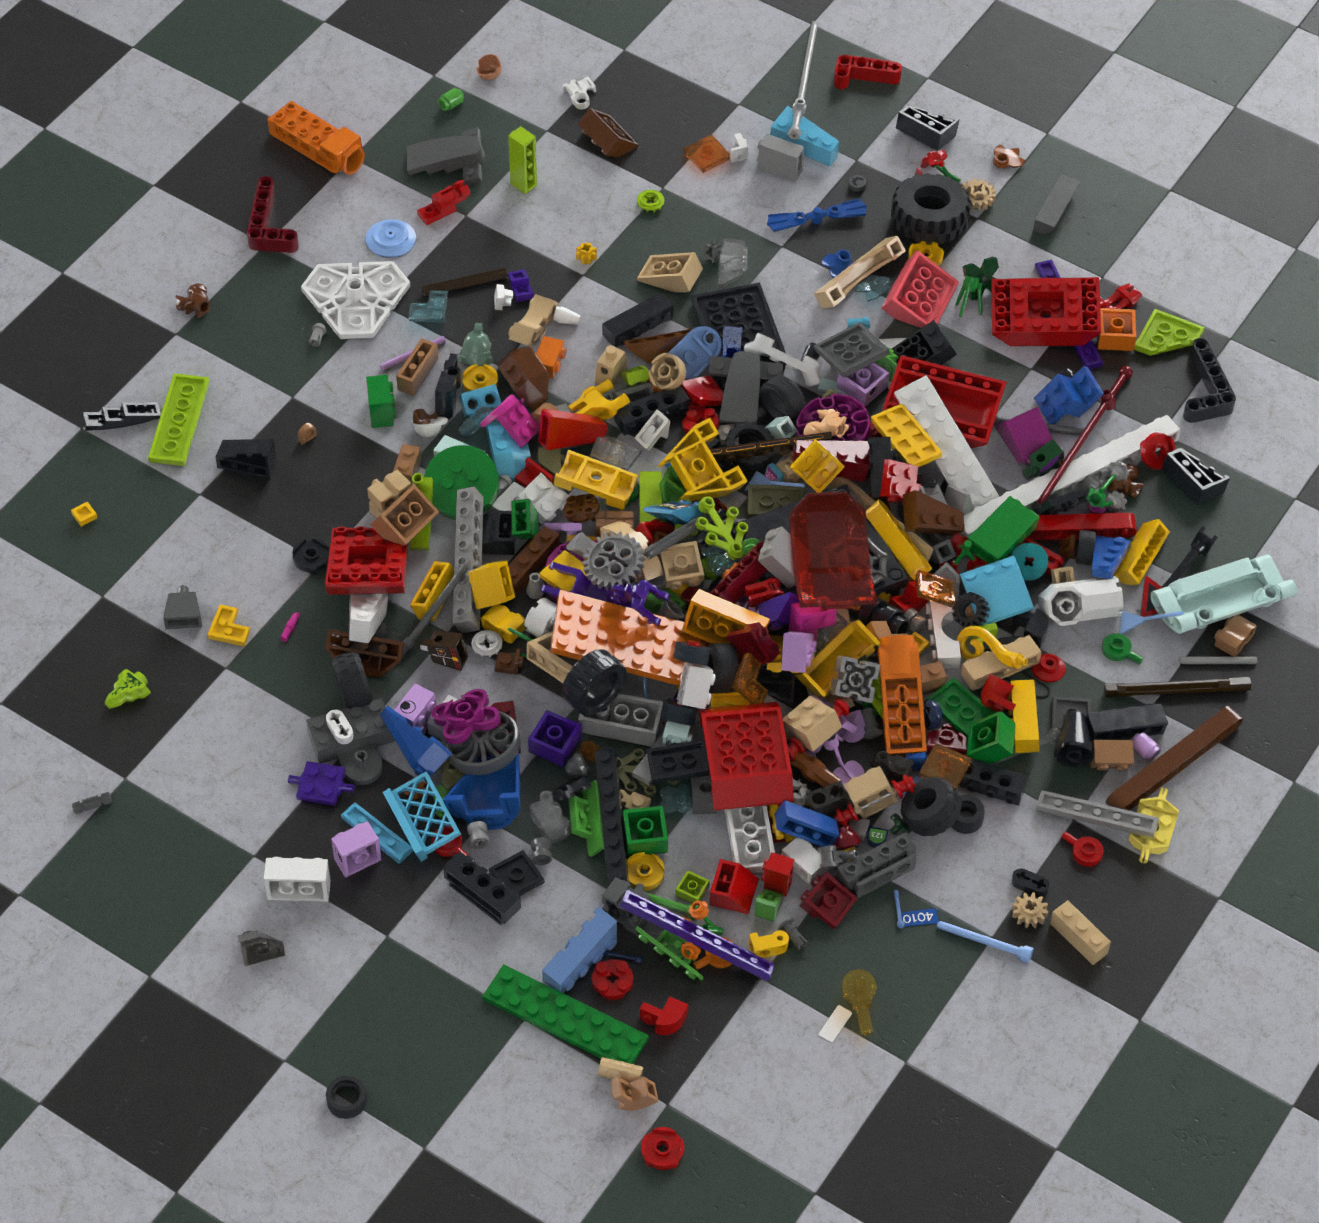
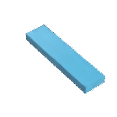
(388, 840)

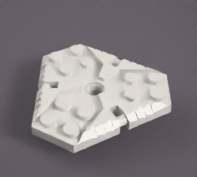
(355, 298)

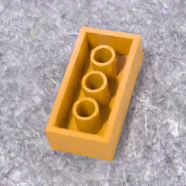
(714, 618)

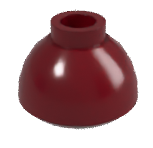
(847, 838)

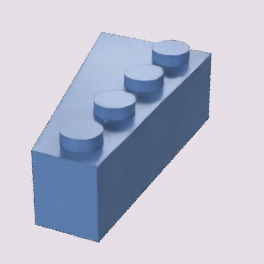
(581, 952)

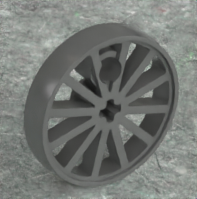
(487, 741)

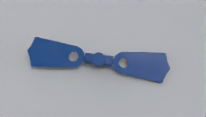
(788, 220)

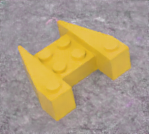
(699, 468)

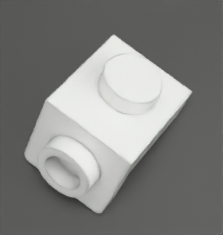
(740, 148)

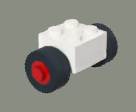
(693, 686)

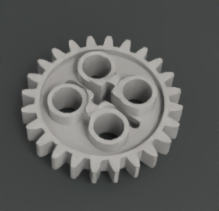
(621, 547)

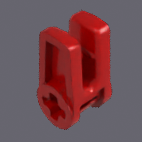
(763, 591)

